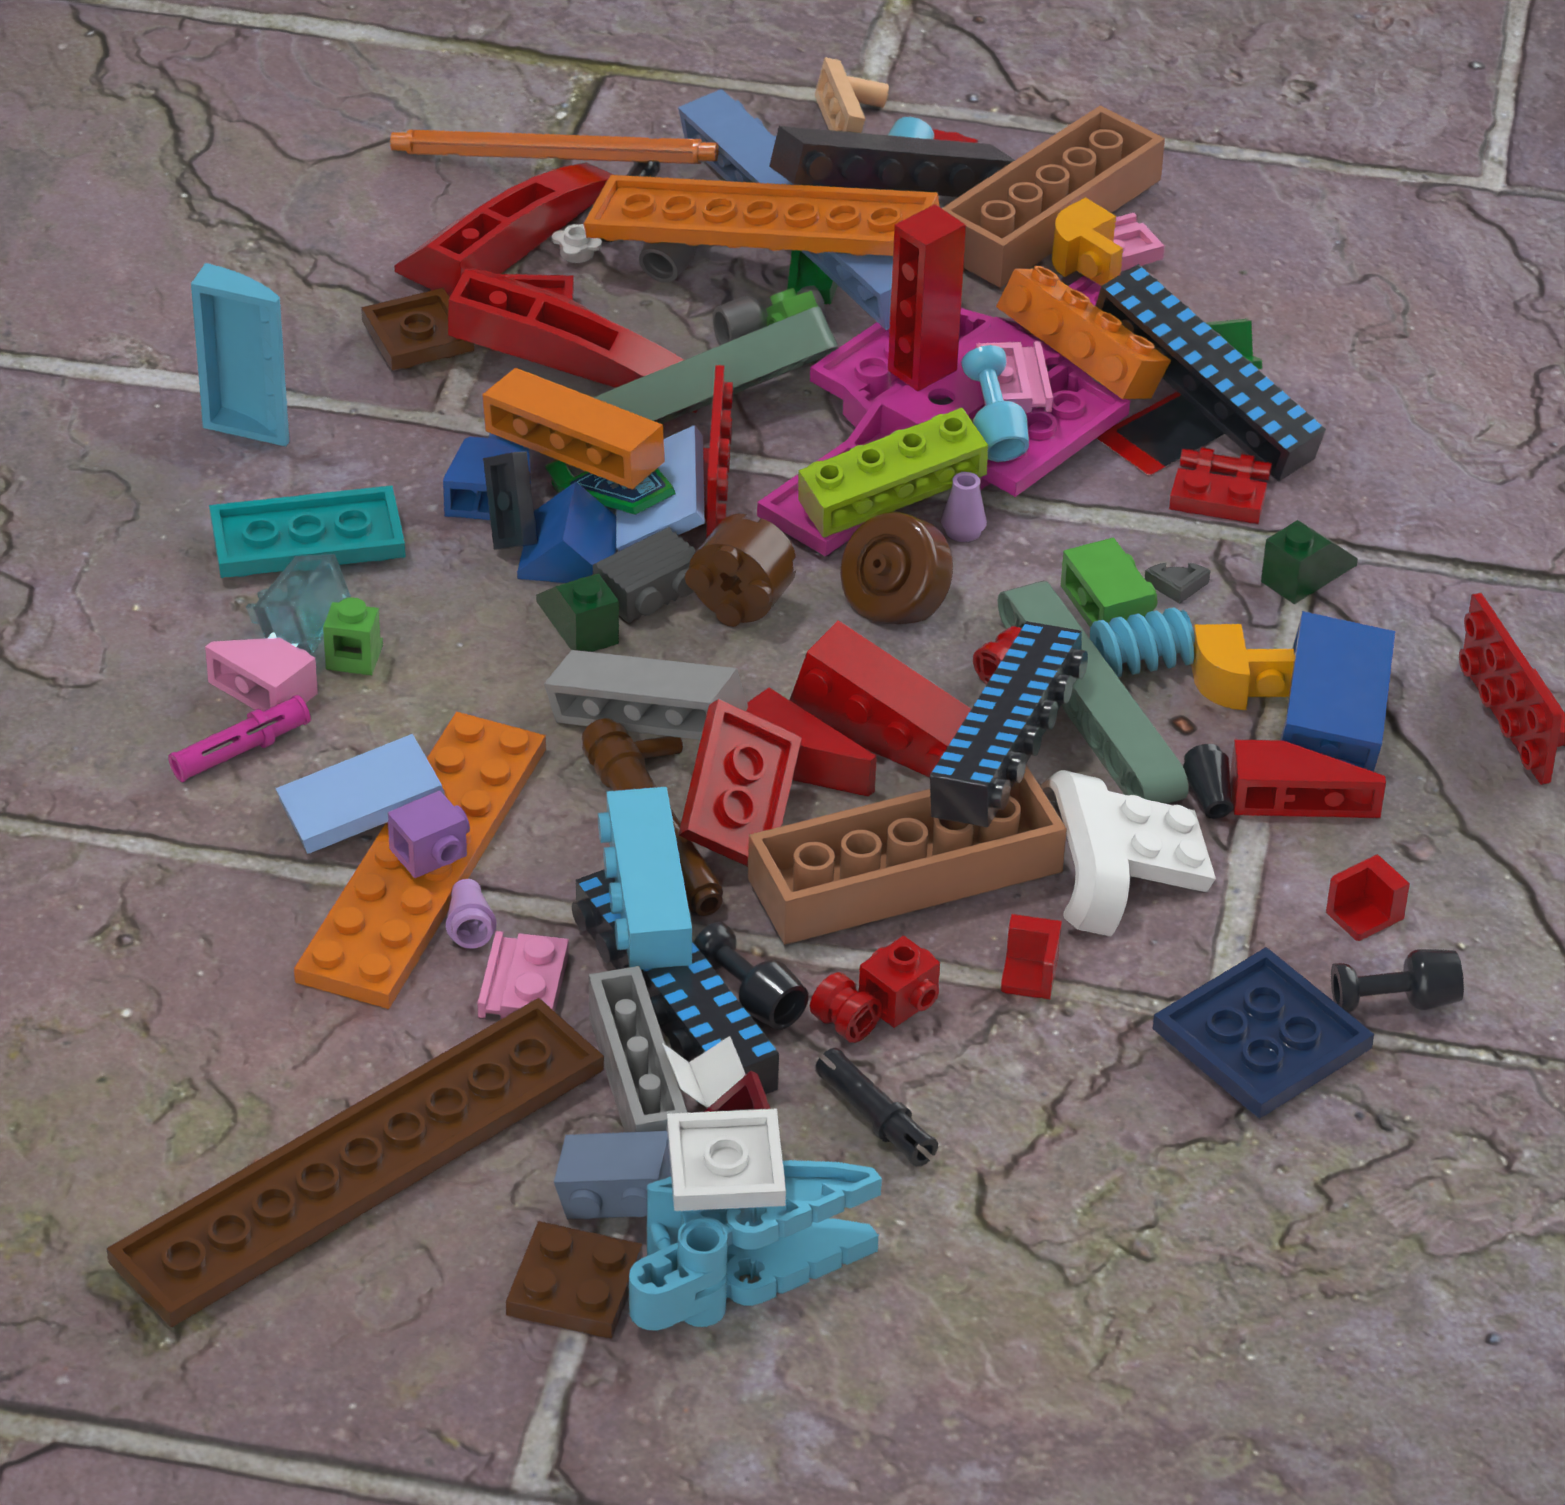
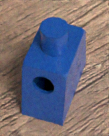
(465, 479)

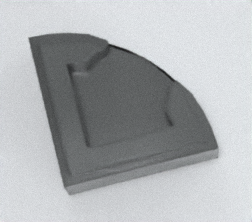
(1178, 582)

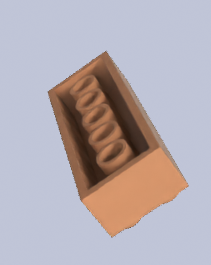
(1016, 209)
(898, 860)

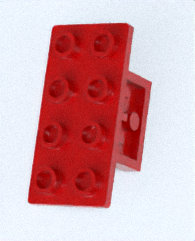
(717, 457)
(1512, 689)

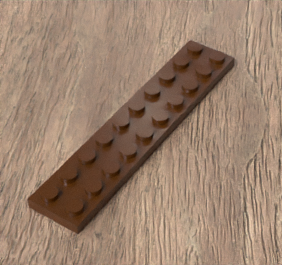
(353, 1162)

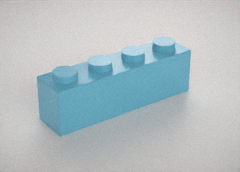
(647, 878)

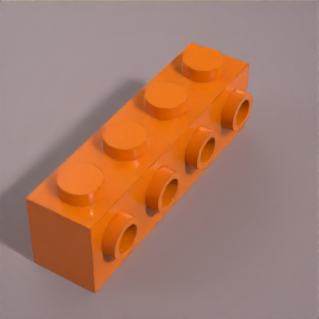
(1083, 333)
(574, 428)

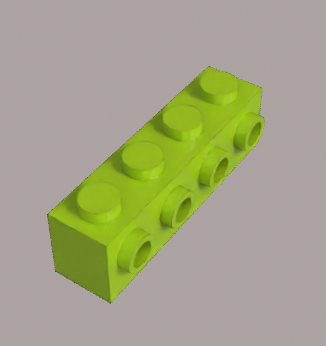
(891, 472)

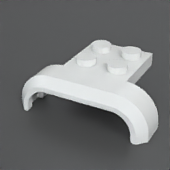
(1123, 838)

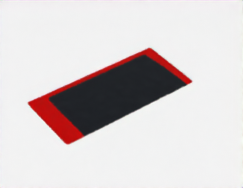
(1159, 433)

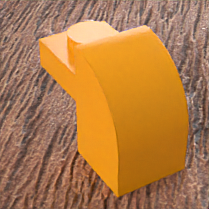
(1086, 242)
(1231, 673)

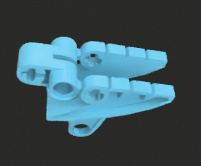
(701, 1254)

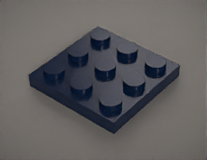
(1263, 1032)

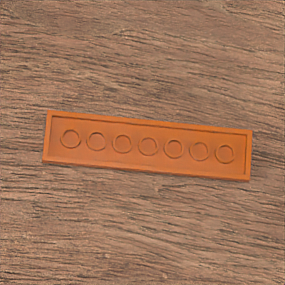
(752, 214)
(385, 912)

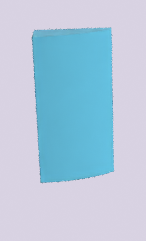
(240, 355)

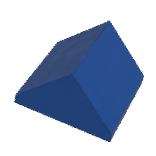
(571, 537)

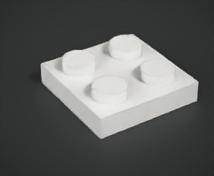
(726, 1160)

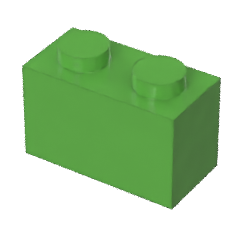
(1105, 582)

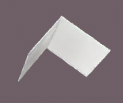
(708, 1074)

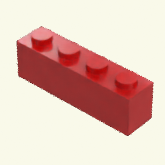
(926, 297)

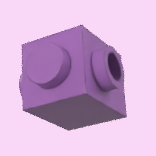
(428, 833)

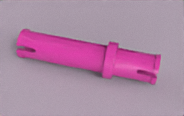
(287, 714)

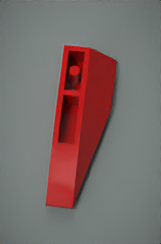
(504, 227)
(549, 330)

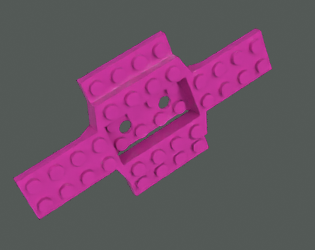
(882, 404)

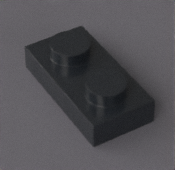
(510, 500)

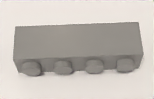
(640, 692)
(633, 1050)

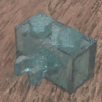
(300, 601)

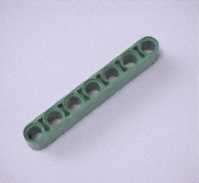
(746, 361)
(1103, 706)

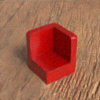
(1367, 897)
(1031, 956)

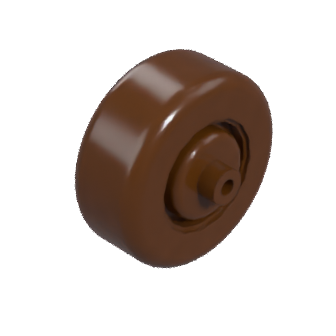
(896, 569)

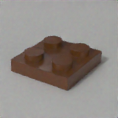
(413, 329)
(573, 1279)

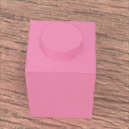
(261, 671)

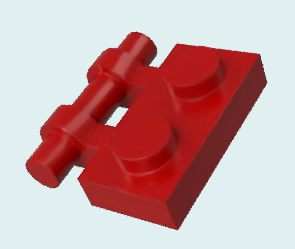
(1217, 494)

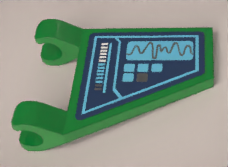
(610, 494)

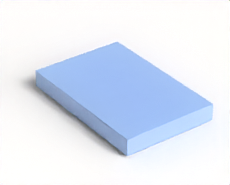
(680, 511)
(357, 793)

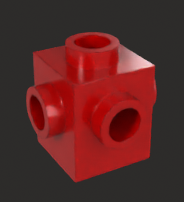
(901, 979)

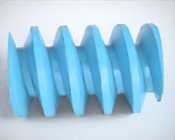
(1145, 639)

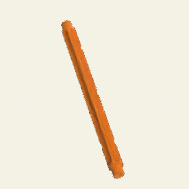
(554, 146)

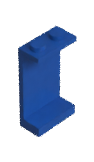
(1339, 689)

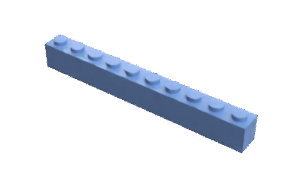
(745, 157)

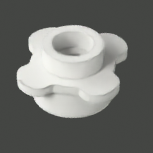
(575, 245)

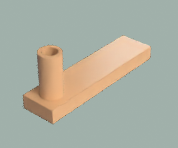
(841, 94)

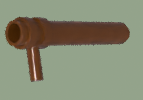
(622, 767)

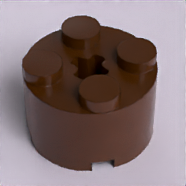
(742, 569)

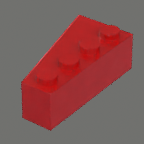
(877, 700)

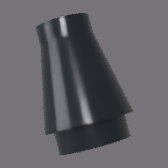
(1209, 778)

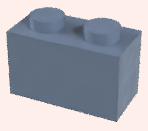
(610, 1173)

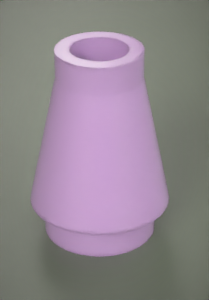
(964, 509)
(469, 915)

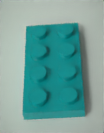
(272, 531)

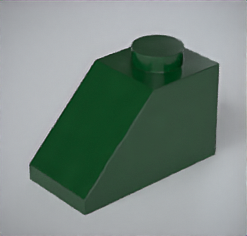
(1302, 562)
(583, 613)

